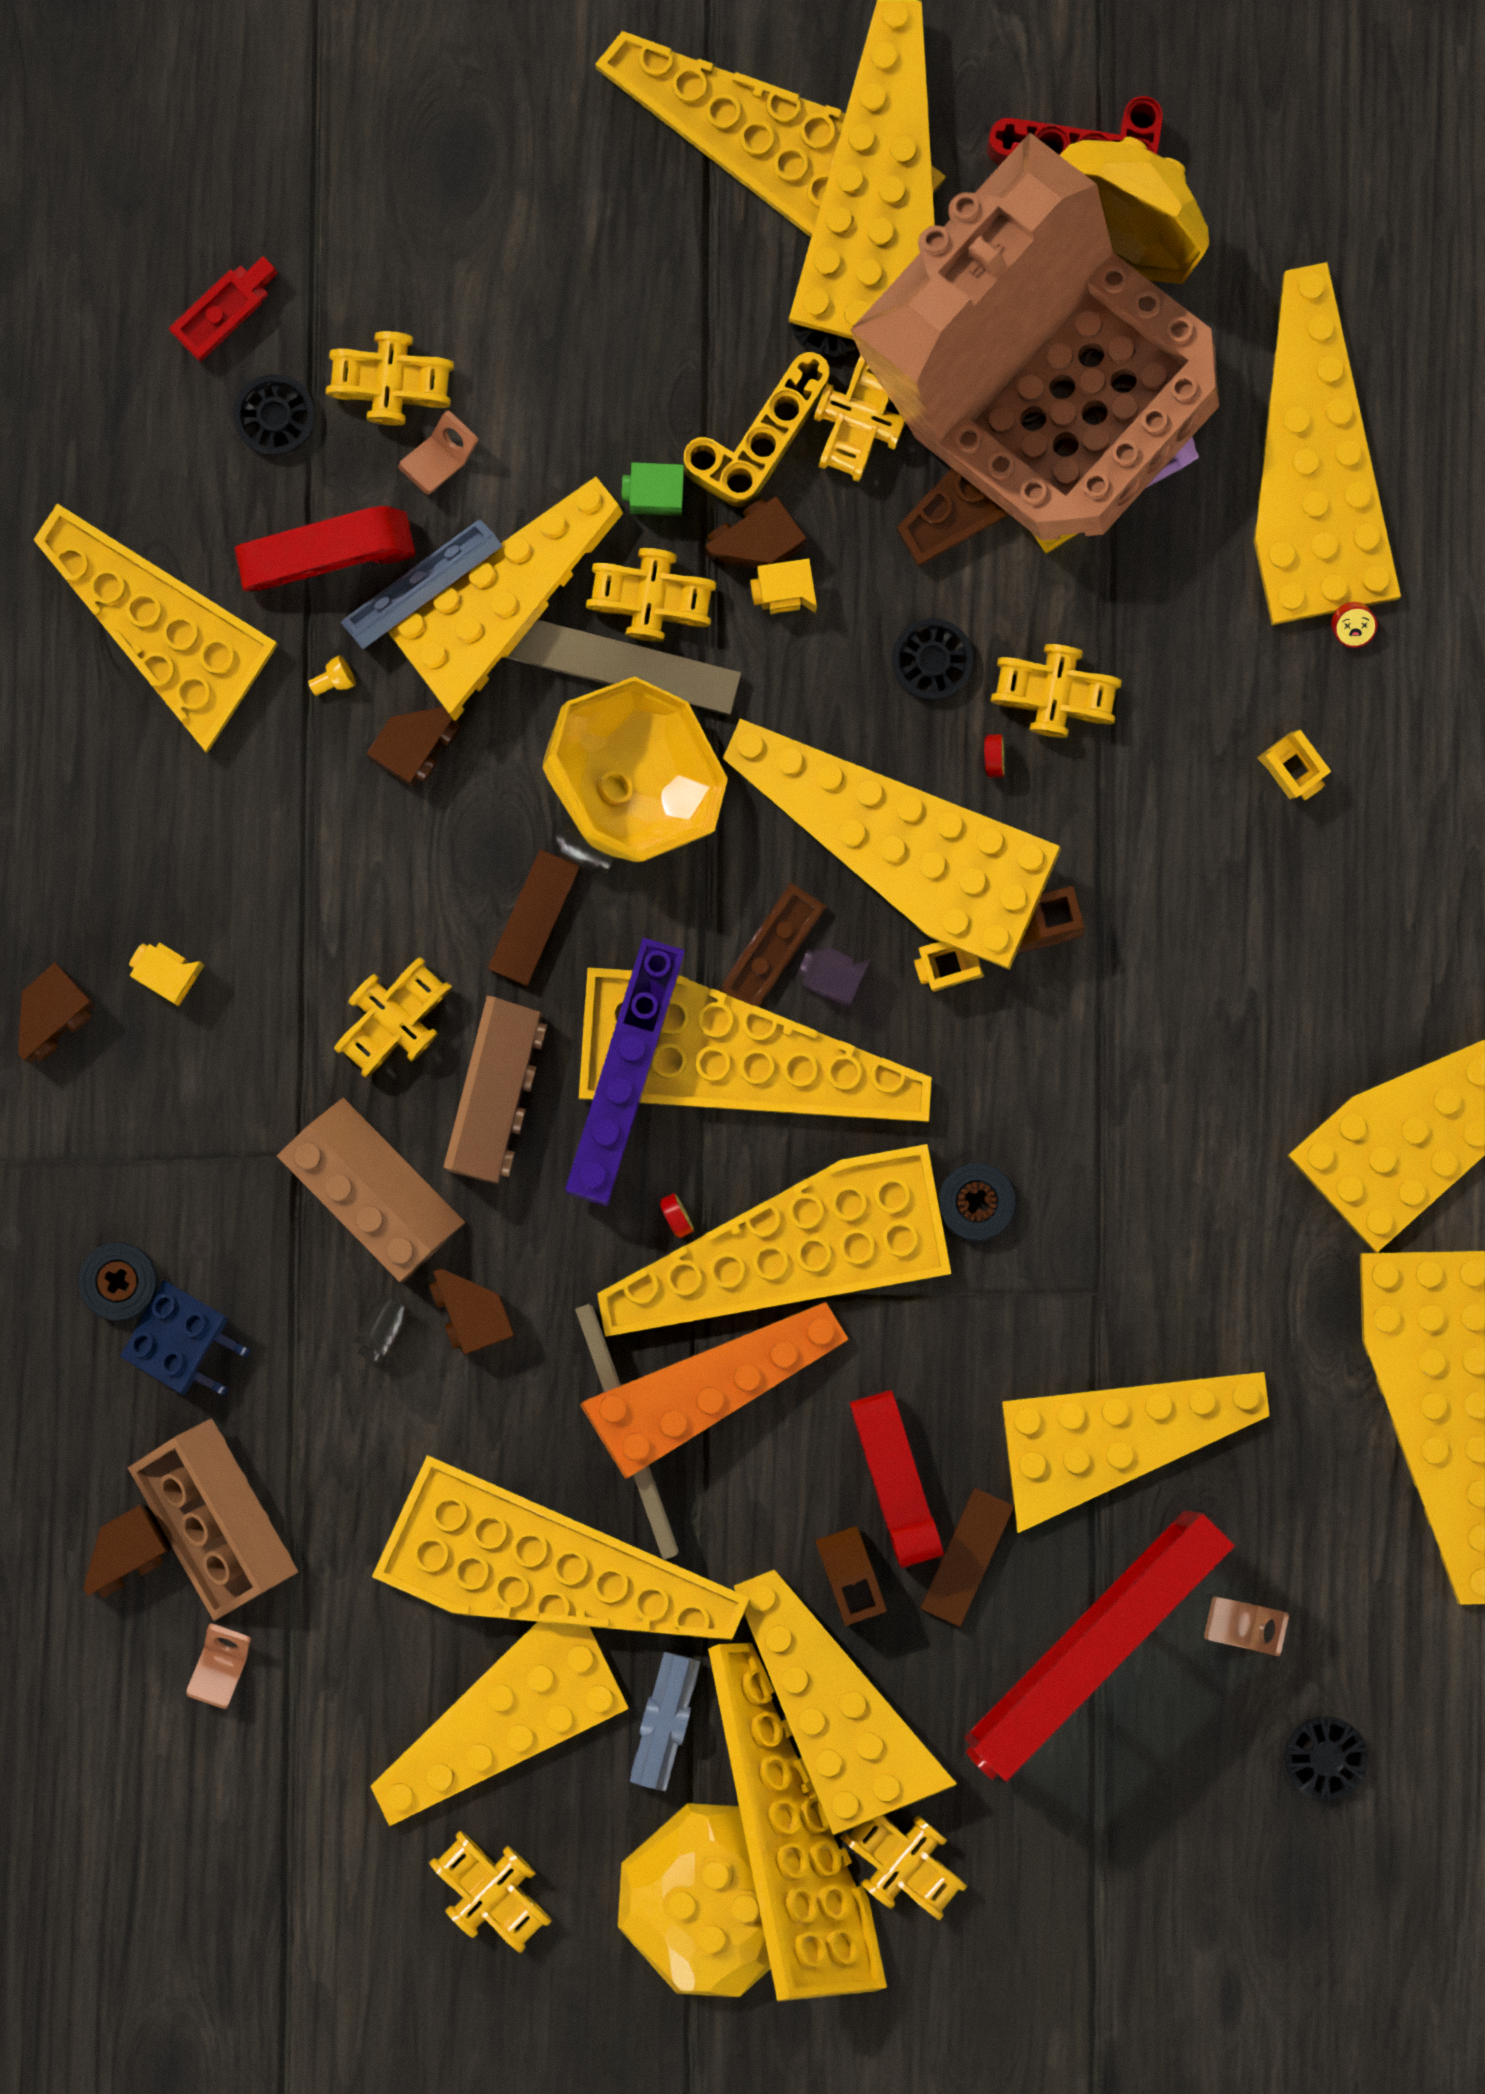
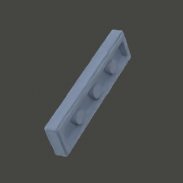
(421, 583)

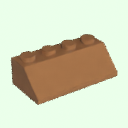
(494, 1090)
(371, 1189)
(212, 1519)

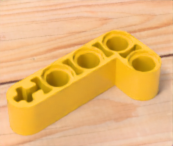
(765, 426)

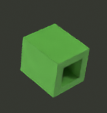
(654, 489)

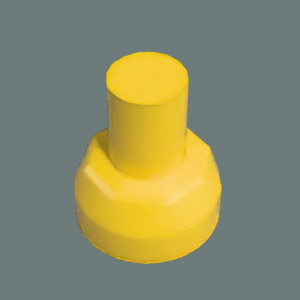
(337, 675)

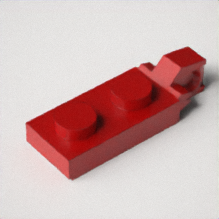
(223, 308)

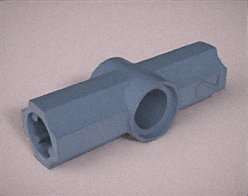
(665, 1721)

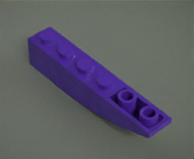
(624, 1072)

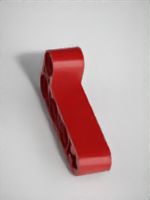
(1065, 135)
(362, 536)
(896, 1479)

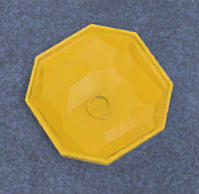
(1145, 207)
(635, 770)
(695, 1903)

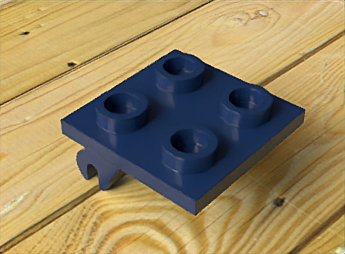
(176, 1338)

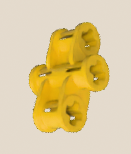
(373, 377)
(858, 420)
(667, 597)
(1072, 694)
(381, 1029)
(916, 1871)
(503, 1903)

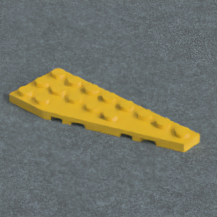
(877, 182)
(748, 1059)
(1429, 1361)

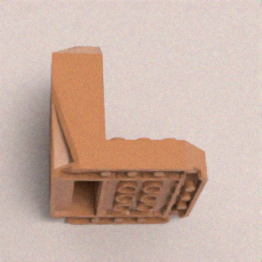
(1004, 314)

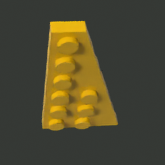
(493, 605)
(176, 637)
(1096, 1440)
(528, 1701)
(846, 1732)

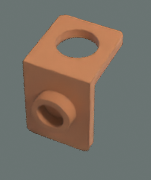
(438, 456)
(1244, 1625)
(219, 1667)

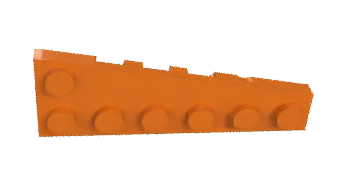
(682, 1400)

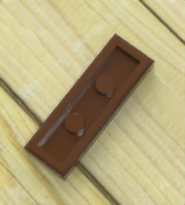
(533, 918)
(773, 946)
(967, 1557)

